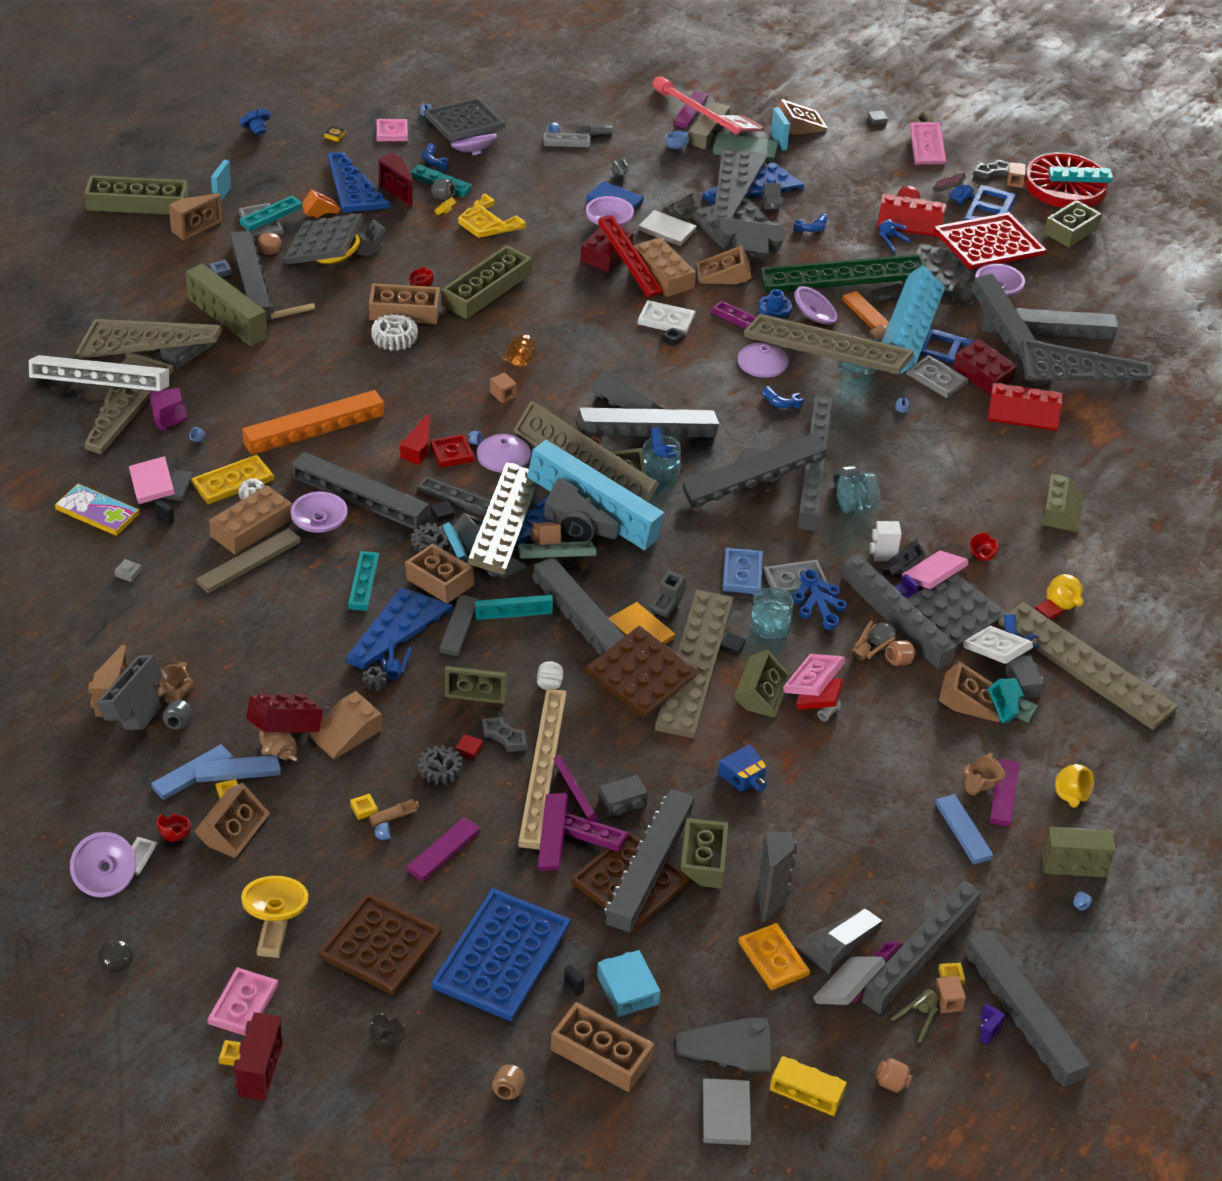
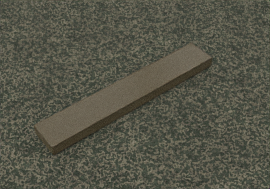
(248, 560)

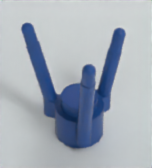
(888, 229)
(393, 667)

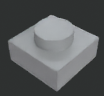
(128, 570)

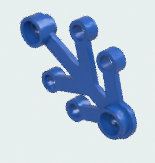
(811, 580)

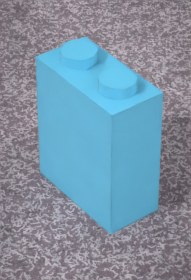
(628, 983)

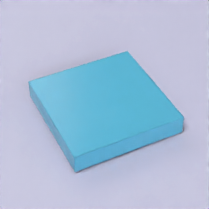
(780, 128)
(221, 179)
(455, 542)

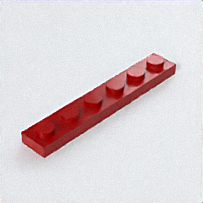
(630, 256)

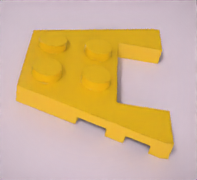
(484, 223)

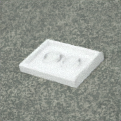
(667, 228)
(666, 316)
(997, 644)

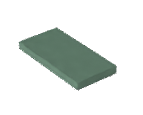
(741, 143)
(562, 549)

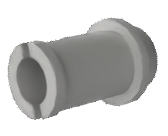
(825, 713)

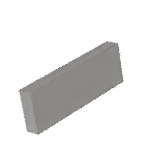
(567, 139)

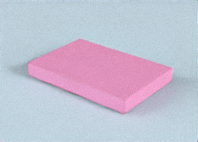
(927, 143)
(151, 480)
(936, 569)
(814, 674)
(242, 997)

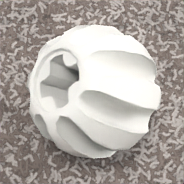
(249, 487)
(549, 675)

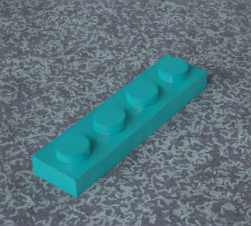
(1080, 174)
(429, 176)
(270, 213)
(363, 581)
(513, 607)

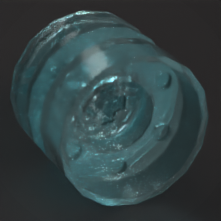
(662, 469)
(858, 492)
(771, 613)

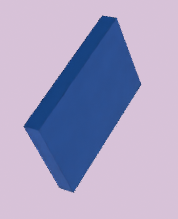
(608, 189)

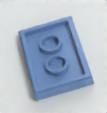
(742, 571)

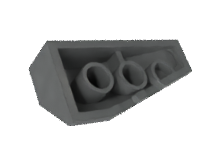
(565, 499)
(835, 942)
(732, 1043)

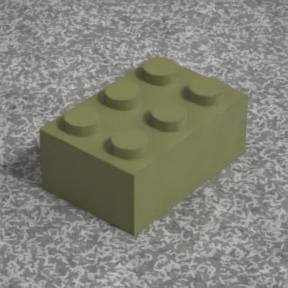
(1072, 223)
(1078, 852)

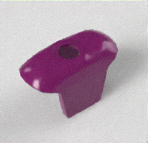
(167, 408)

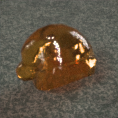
(520, 350)

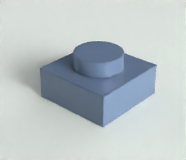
(221, 268)

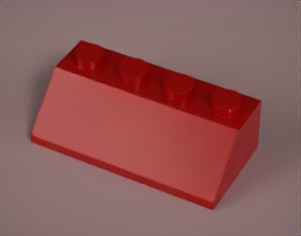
(914, 214)
(1024, 406)

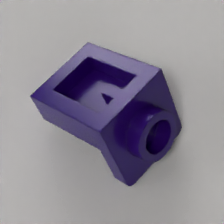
(907, 587)
(991, 1024)

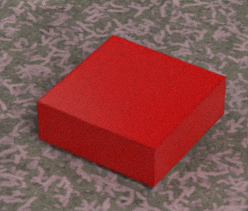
(1049, 609)
(469, 746)

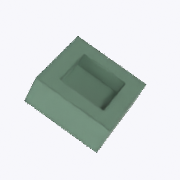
(1026, 709)

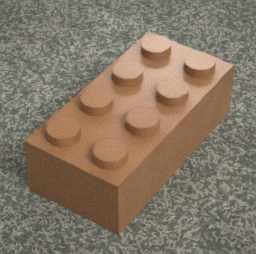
(666, 266)
(415, 302)
(250, 520)
(602, 1047)

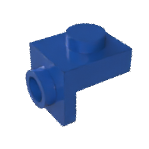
(961, 194)

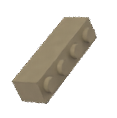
(706, 128)

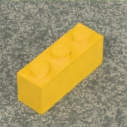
(808, 1085)

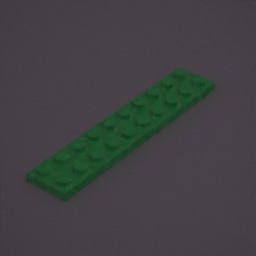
(840, 272)

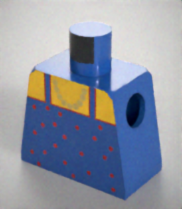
(743, 769)

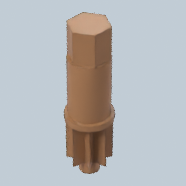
(394, 812)

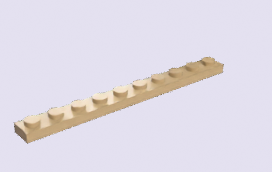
(542, 768)

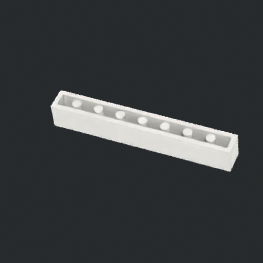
(99, 373)

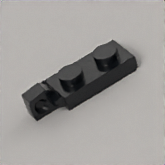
(904, 559)

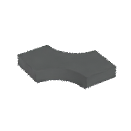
(988, 170)
(509, 737)

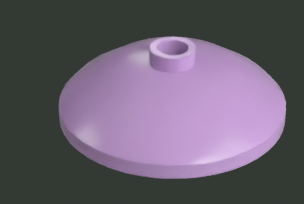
(474, 144)
(607, 206)
(1008, 277)
(815, 306)
(763, 359)
(503, 448)
(319, 512)
(93, 854)

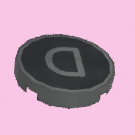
(576, 527)

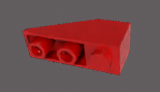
(416, 444)

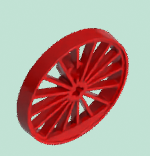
(1058, 198)

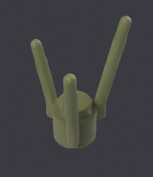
(925, 1003)

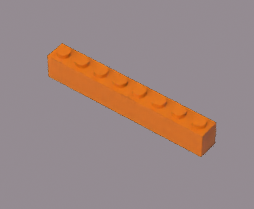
(313, 422)

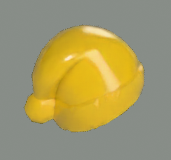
(1065, 592)
(1074, 784)

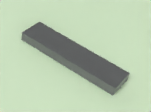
(458, 626)

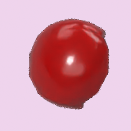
(909, 191)
(421, 277)
(983, 546)
(173, 828)

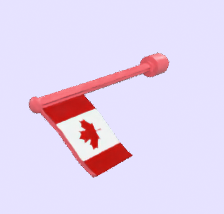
(734, 123)

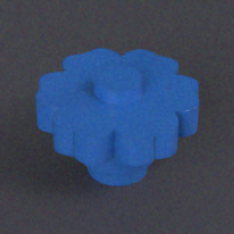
(256, 121)
(775, 305)

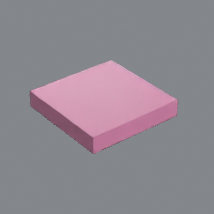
(392, 130)

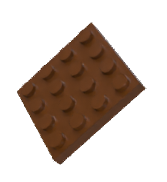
(641, 671)
(605, 873)
(380, 943)

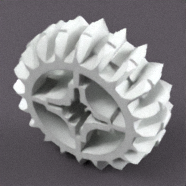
(394, 332)

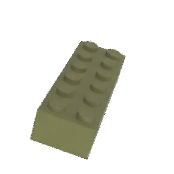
(133, 194)
(486, 281)
(226, 305)

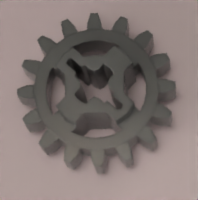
(427, 535)
(440, 764)

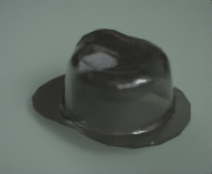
(683, 207)

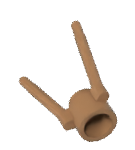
(862, 648)

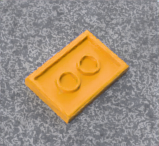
(637, 615)
(774, 956)

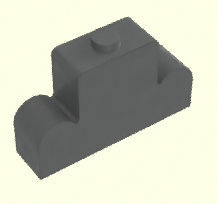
(754, 237)
(132, 694)

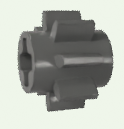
(620, 166)
(374, 679)

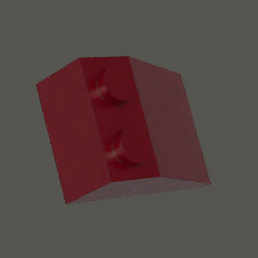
(396, 178)

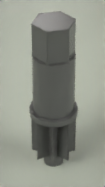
(595, 129)

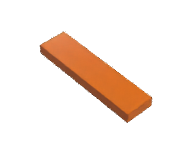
(864, 310)

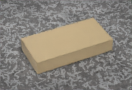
(272, 938)

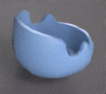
(676, 139)

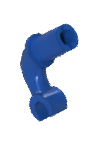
(428, 157)
(817, 225)
(776, 400)
(657, 444)
(1010, 627)

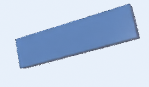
(236, 768)
(185, 775)
(964, 829)

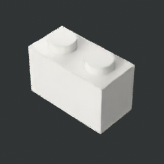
(885, 539)

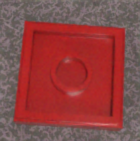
(452, 450)
(828, 697)

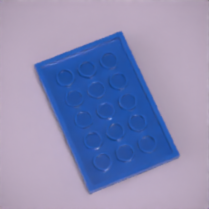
(501, 954)

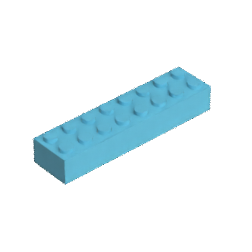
(914, 312)
(635, 517)

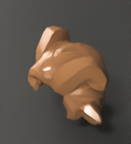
(174, 682)
(278, 744)
(982, 774)

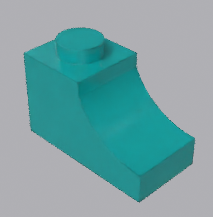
(1005, 697)

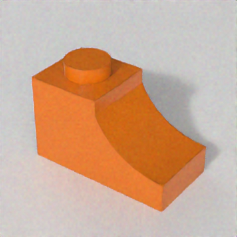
(318, 205)

